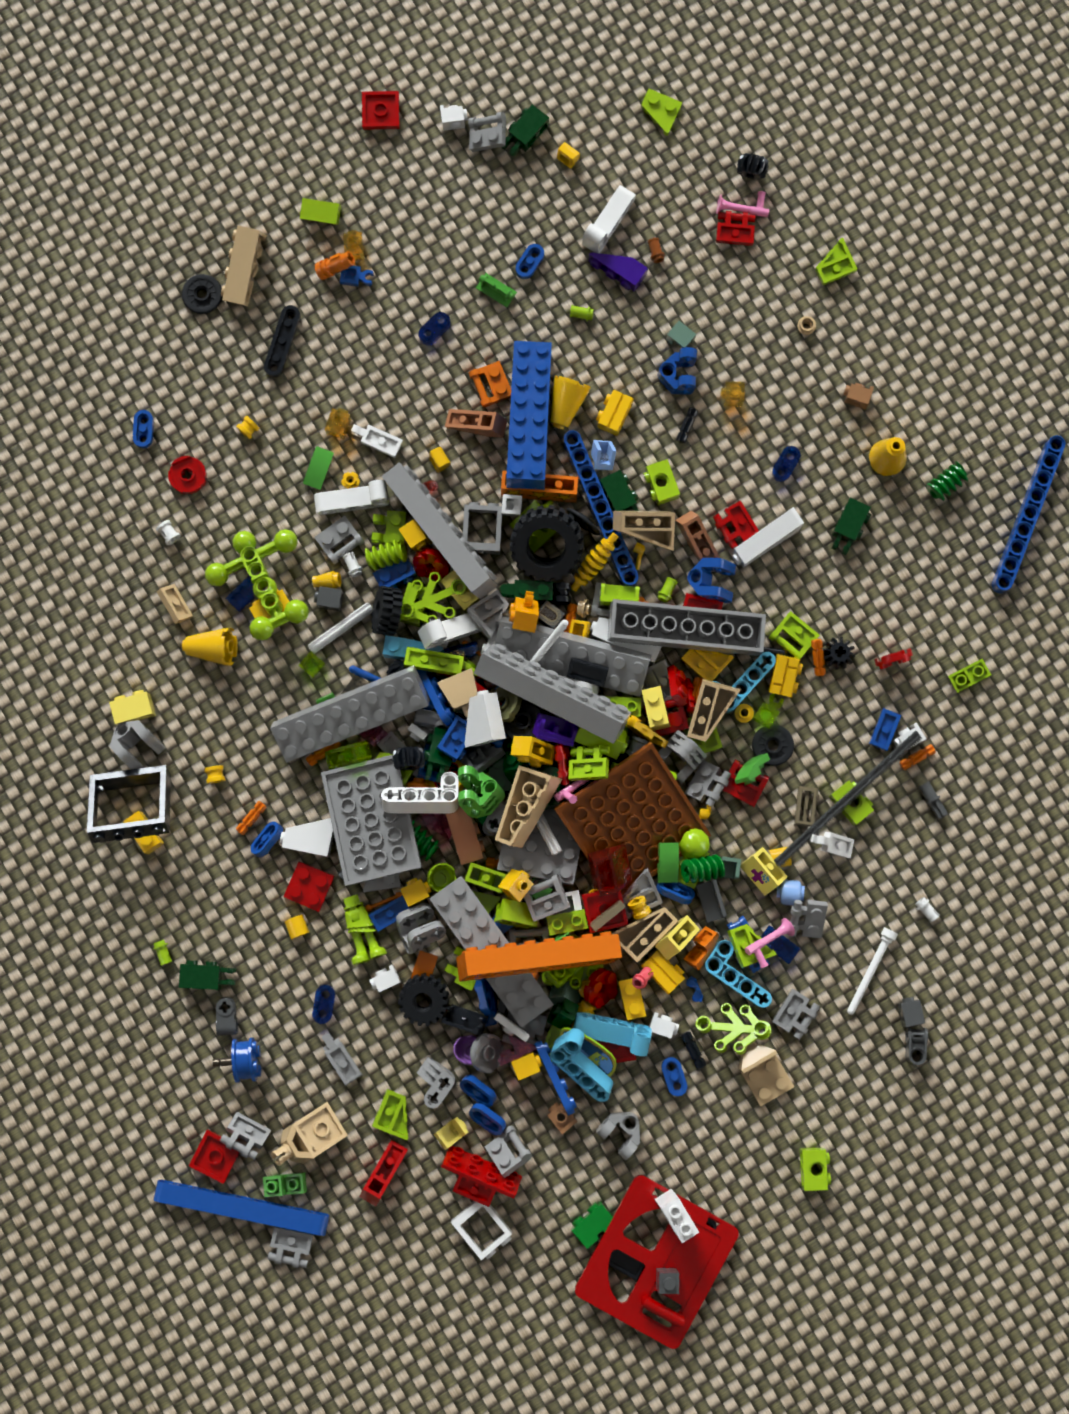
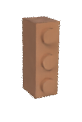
(465, 836)

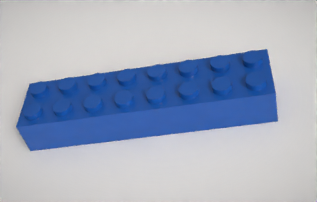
(529, 415)

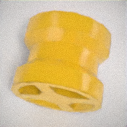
(247, 427)
(214, 774)
(639, 907)

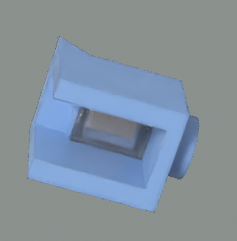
(603, 454)

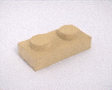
(174, 603)

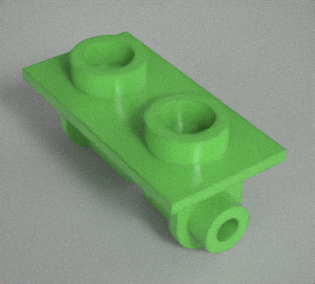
(496, 289)

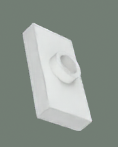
(511, 1028)

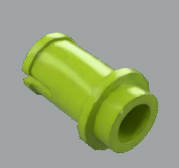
(581, 312)
(667, 589)
(162, 952)

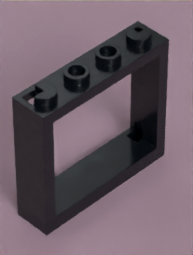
(128, 779)

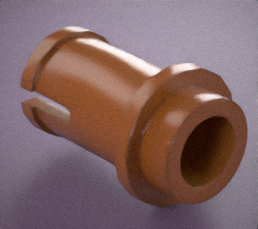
(656, 251)

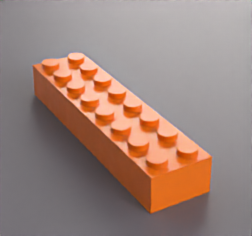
(538, 957)

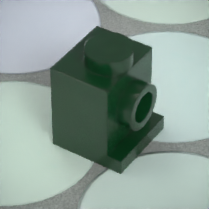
(563, 1014)

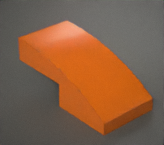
(705, 943)
(424, 964)

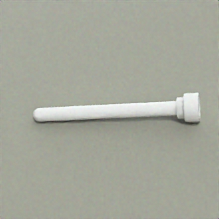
(550, 641)
(887, 937)

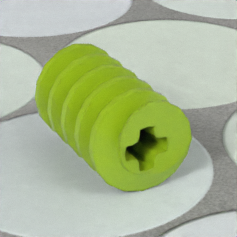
(387, 555)

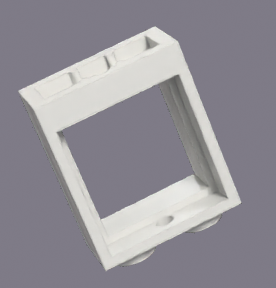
(468, 1212)
(677, 1215)

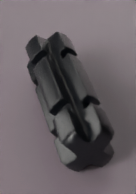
(687, 425)
(693, 1050)

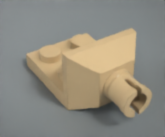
(763, 1072)
(310, 1136)

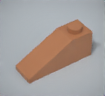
(477, 422)
(696, 536)

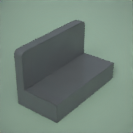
(711, 901)

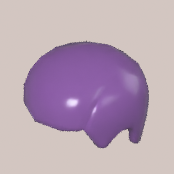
(462, 1049)

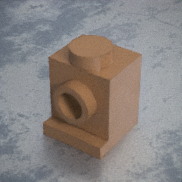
(857, 395)
(562, 1125)

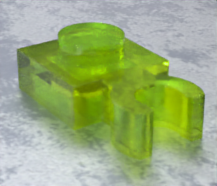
(767, 713)

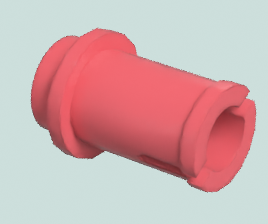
(640, 980)

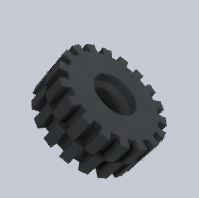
(386, 610)
(429, 986)

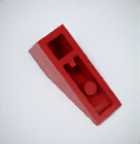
(383, 1173)

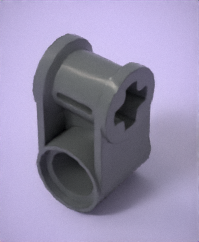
(634, 744)
(494, 818)
(226, 1021)
(916, 1043)

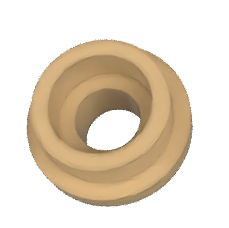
(806, 320)
(584, 608)

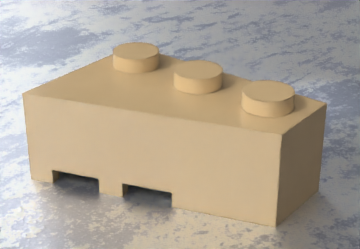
(648, 526)
(710, 707)
(644, 933)

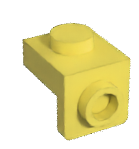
(451, 1132)

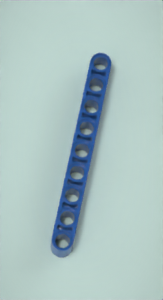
(599, 500)
(1032, 506)
(241, 1207)

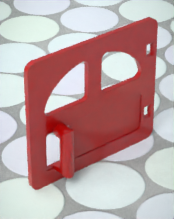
(696, 1261)

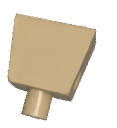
(459, 689)

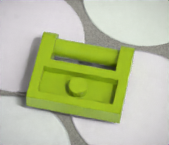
(798, 631)

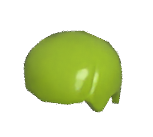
(694, 844)
(440, 876)

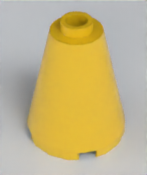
(566, 400)
(888, 456)
(213, 646)

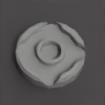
(485, 1052)

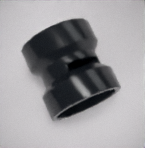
(561, 593)

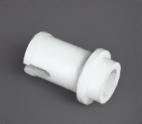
(352, 564)
(925, 907)

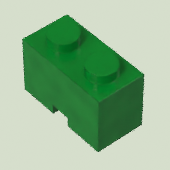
(592, 1224)

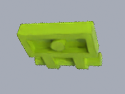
(589, 768)

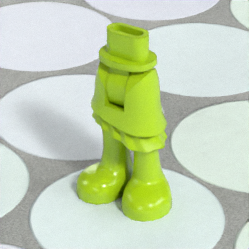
(359, 922)

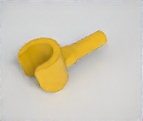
(639, 549)
(705, 813)

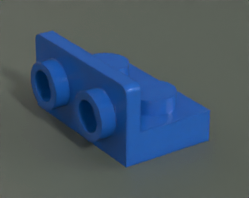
(395, 575)
(454, 740)

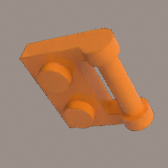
(496, 380)

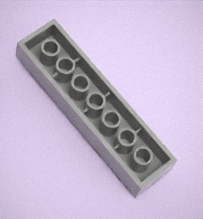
(441, 532)
(686, 627)
(626, 666)
(552, 692)
(350, 713)
(476, 928)

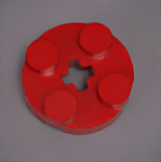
(185, 485)
(423, 567)
(900, 656)
(601, 988)

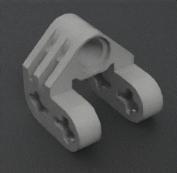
(129, 734)
(687, 751)
(416, 937)
(432, 1073)
(609, 1124)

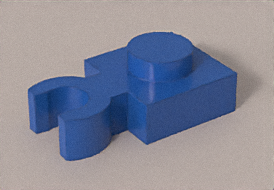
(353, 276)

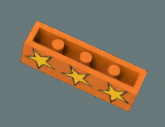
(556, 489)

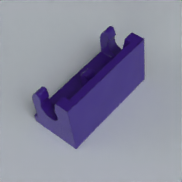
(555, 729)

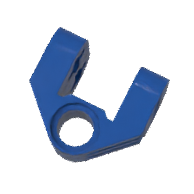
(686, 383)
(703, 571)

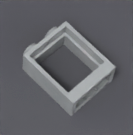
(484, 548)

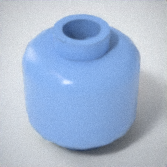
(790, 891)

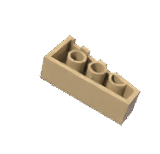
(242, 265)
(525, 805)

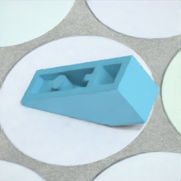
(396, 647)

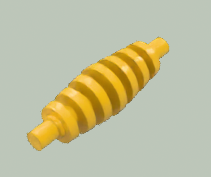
(594, 562)

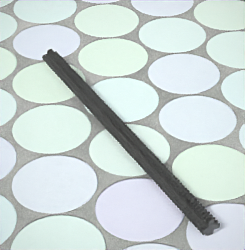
(847, 798)

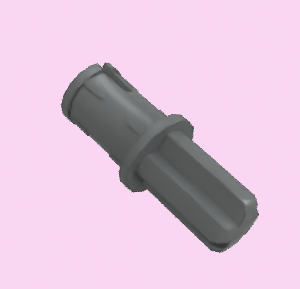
(933, 800)

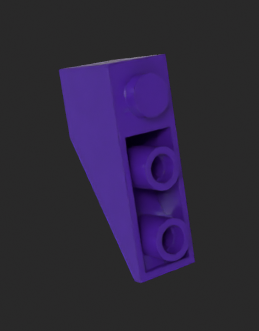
(623, 269)

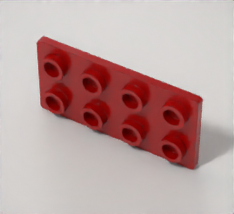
(478, 1177)

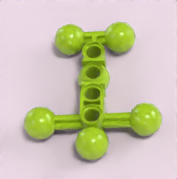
(245, 543)

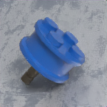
(243, 1060)

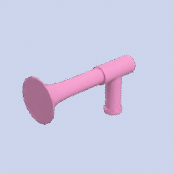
(758, 210)
(568, 790)
(785, 928)

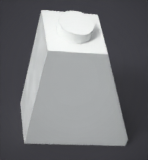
(484, 720)
(309, 838)

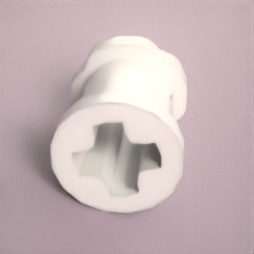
(168, 532)

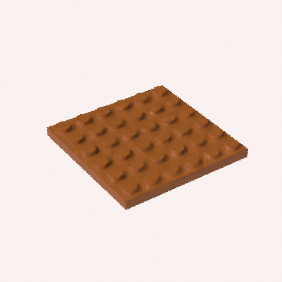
(634, 808)

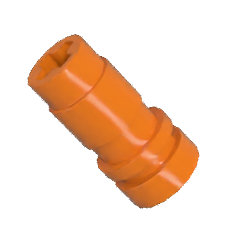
(336, 263)

